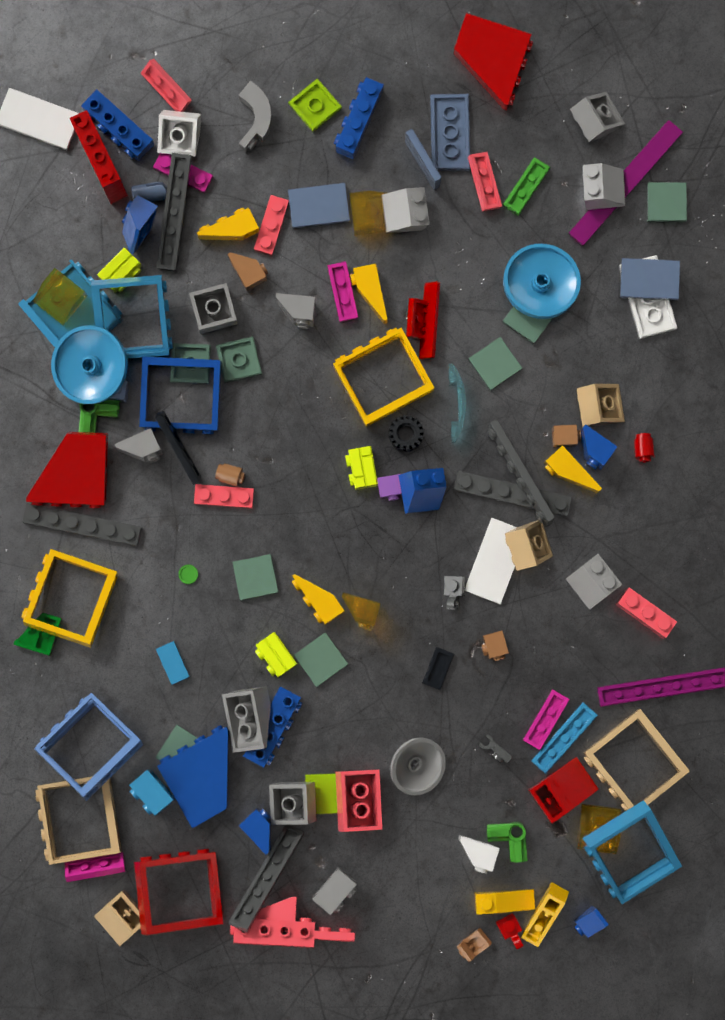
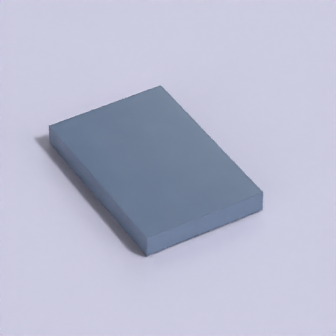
(423, 159)
(318, 205)
(649, 279)

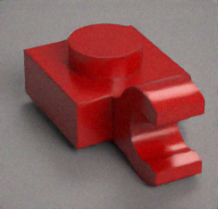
(509, 928)

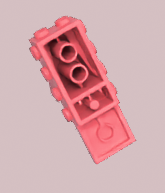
(282, 918)

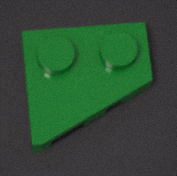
(38, 640)

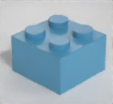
(151, 792)

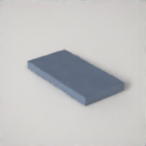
(450, 131)

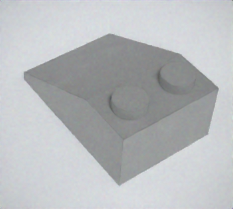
(248, 718)

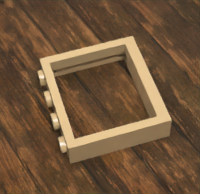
(604, 776)
(47, 832)

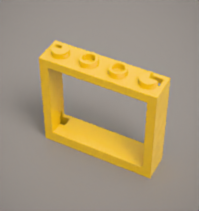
(375, 344)
(98, 613)

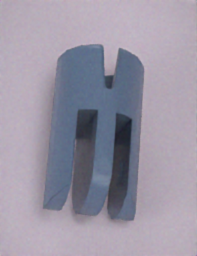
(151, 191)

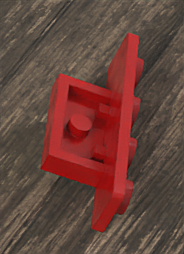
(423, 319)

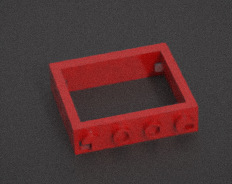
(98, 156)
(143, 895)

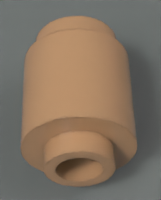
(230, 474)

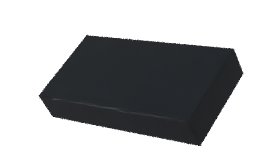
(438, 668)

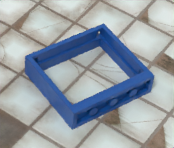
(181, 362)

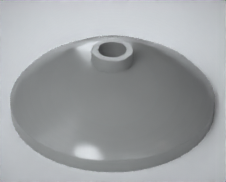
(424, 772)

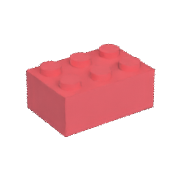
(358, 800)

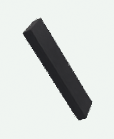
(178, 447)

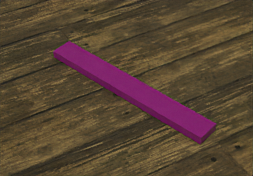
(632, 176)
(661, 687)

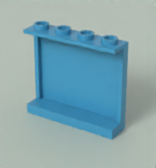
(81, 317)

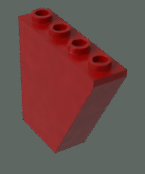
(493, 55)
(74, 473)

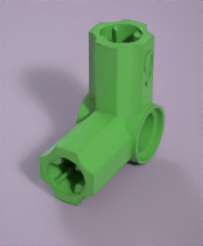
(88, 420)
(517, 844)

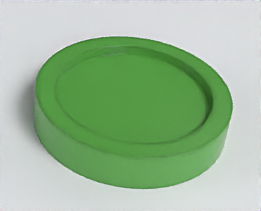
(188, 574)

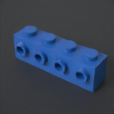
(359, 118)
(118, 125)
(281, 711)

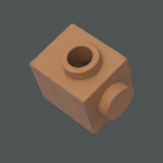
(495, 646)

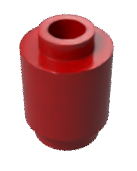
(644, 447)

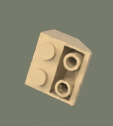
(120, 917)

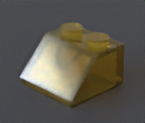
(367, 212)
(59, 296)
(362, 610)
(592, 818)

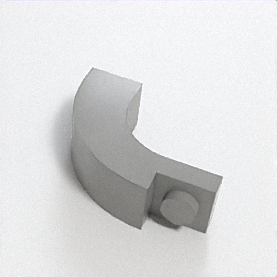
(257, 101)

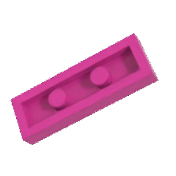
(198, 178)
(342, 291)
(546, 719)
(94, 867)

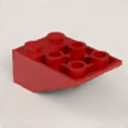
(563, 790)

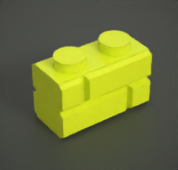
(121, 266)
(362, 468)
(275, 654)

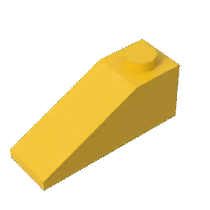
(369, 288)
(567, 468)
(504, 901)
(545, 914)

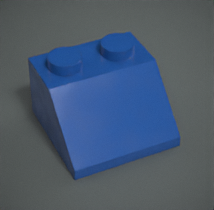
(138, 222)
(595, 448)
(422, 489)
(258, 828)

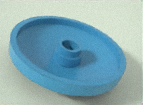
(541, 281)
(89, 364)

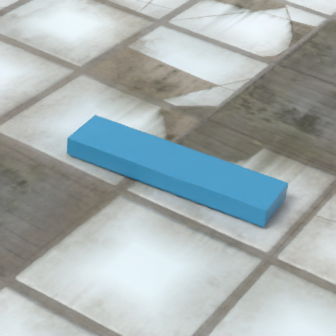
(564, 738)

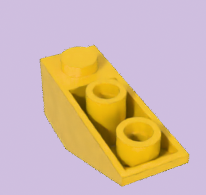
(236, 227)
(323, 602)

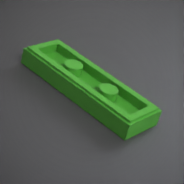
(526, 186)

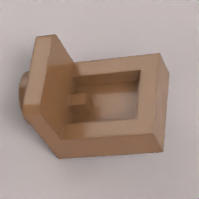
(473, 945)

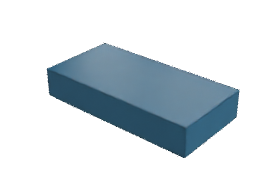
(172, 663)

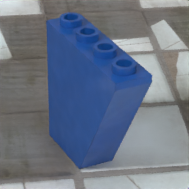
(200, 776)

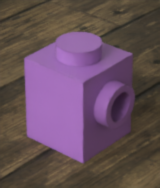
(389, 487)

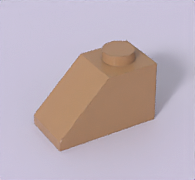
(248, 270)

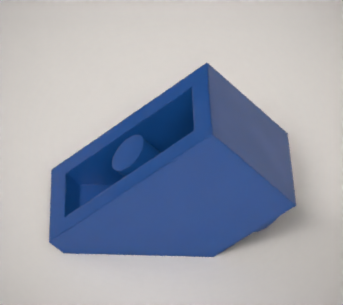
(590, 922)

